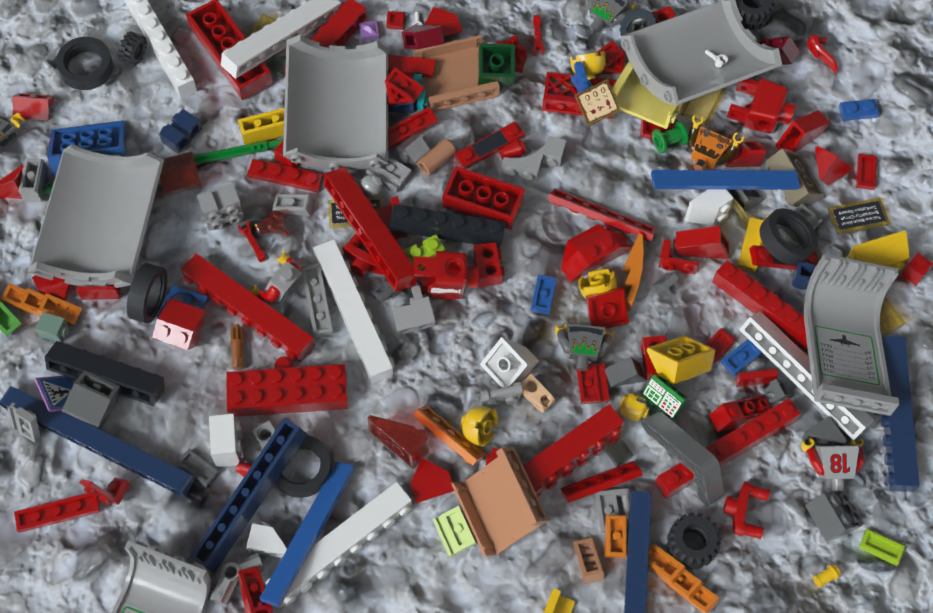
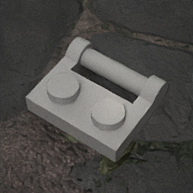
(508, 395)
(607, 504)

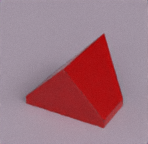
(748, 155)
(830, 166)
(10, 184)

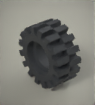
(132, 48)

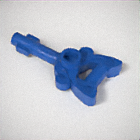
(580, 79)

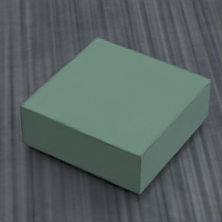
(277, 66)

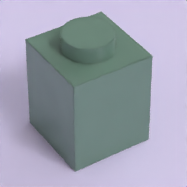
(52, 327)

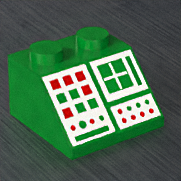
(665, 396)

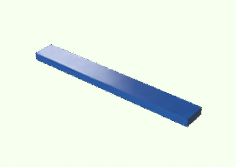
(725, 179)
(307, 534)

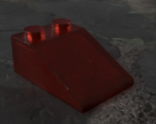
(400, 438)

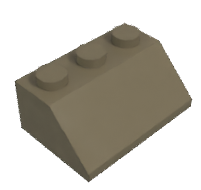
(792, 161)

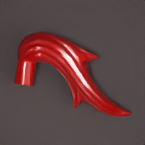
(814, 45)

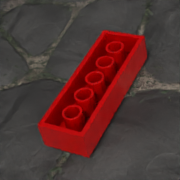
(216, 34)
(287, 390)
(574, 449)

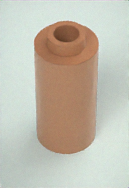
(436, 156)

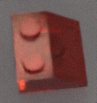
(179, 174)

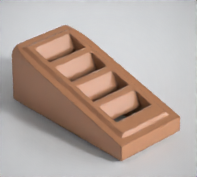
(590, 573)

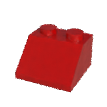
(179, 324)

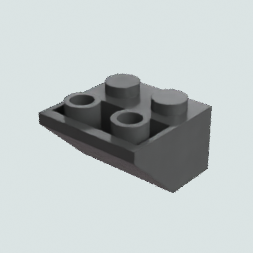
(91, 399)
(833, 515)

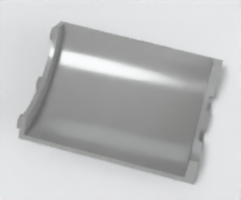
(673, 58)
(336, 105)
(96, 218)

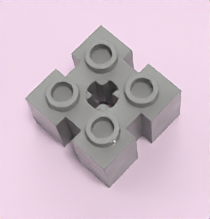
(220, 207)

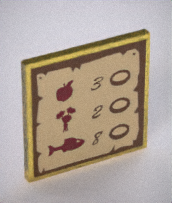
(597, 102)

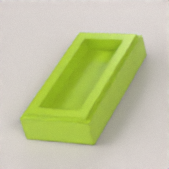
(881, 547)

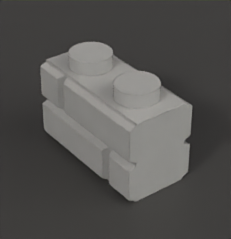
(33, 180)

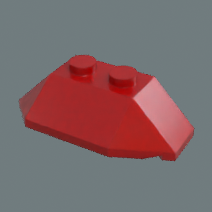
(592, 250)

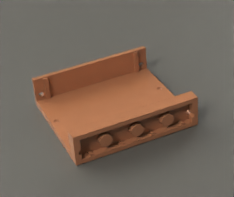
(455, 75)
(500, 503)

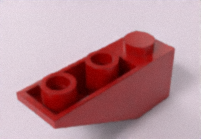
(738, 412)

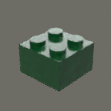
(496, 63)

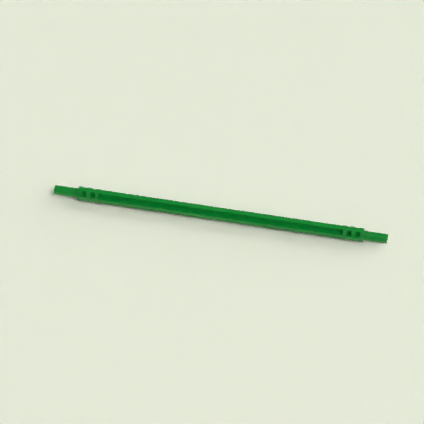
(251, 148)

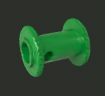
(669, 137)

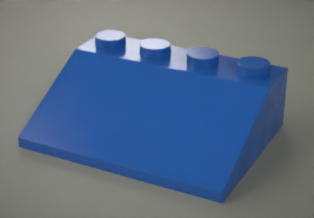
(100, 138)

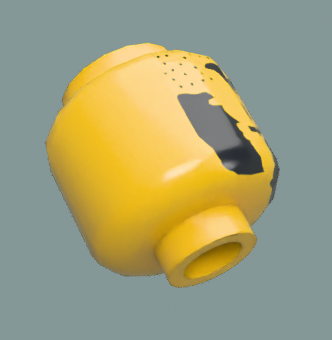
(633, 407)

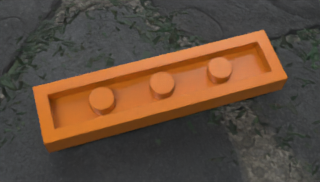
(449, 435)

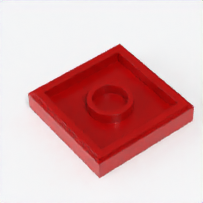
(607, 308)

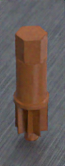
(237, 347)

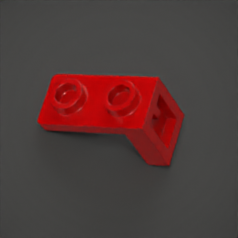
(669, 263)
(115, 490)

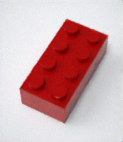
(483, 197)

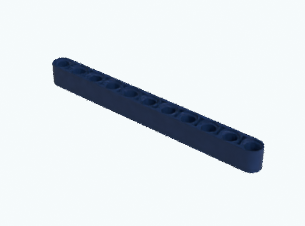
(102, 443)

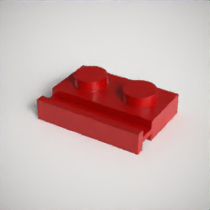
(593, 384)

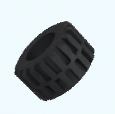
(755, 17)
(698, 525)

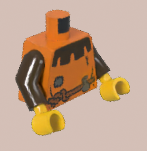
(710, 148)

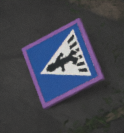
(54, 391)

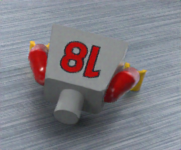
(282, 281)
(835, 461)

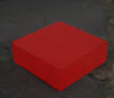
(395, 20)

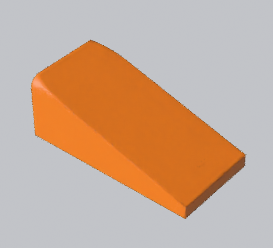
(615, 536)

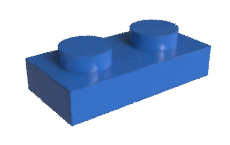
(858, 110)
(543, 294)
(741, 357)

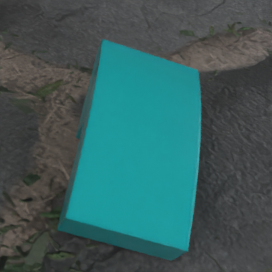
(421, 102)

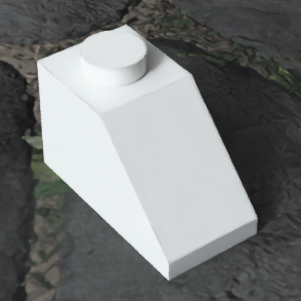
(265, 541)

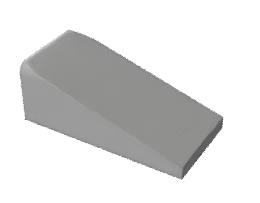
(294, 204)

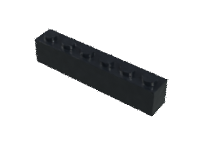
(446, 225)
(132, 380)

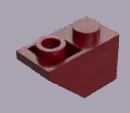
(422, 36)
(787, 48)

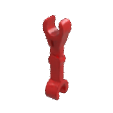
(537, 35)
(252, 242)

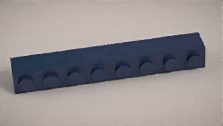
(899, 427)
(248, 495)

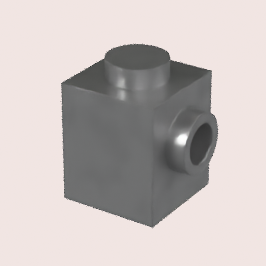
(413, 149)

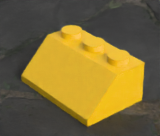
(885, 251)
(681, 359)

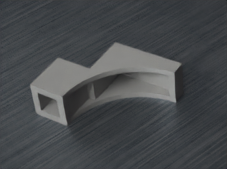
(530, 166)

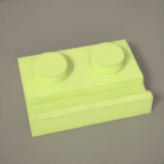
(454, 531)

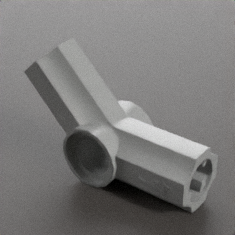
(226, 586)

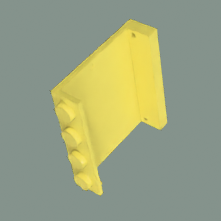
(640, 102)

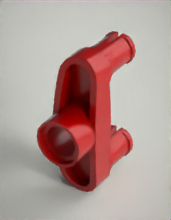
(361, 260)
(737, 507)

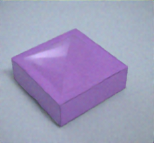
(369, 30)

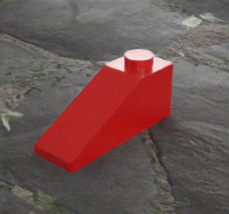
(251, 589)

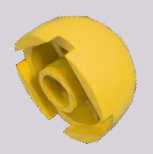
(591, 62)
(597, 282)
(478, 425)

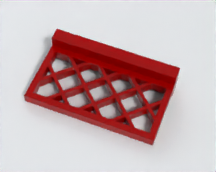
(562, 103)

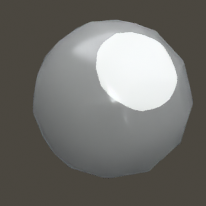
(371, 185)

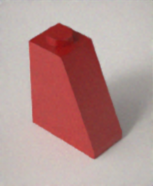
(803, 131)
(702, 243)

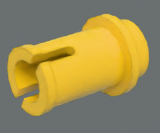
(829, 574)

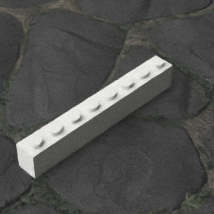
(274, 37)
(162, 47)
(354, 314)
(796, 367)
(349, 538)

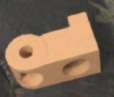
(536, 393)

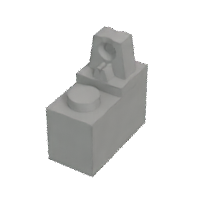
(415, 316)

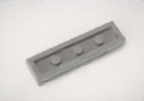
(317, 300)

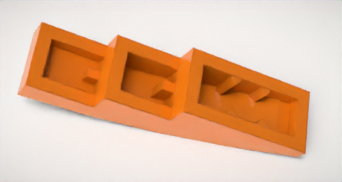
(634, 268)
(36, 303)
(681, 580)

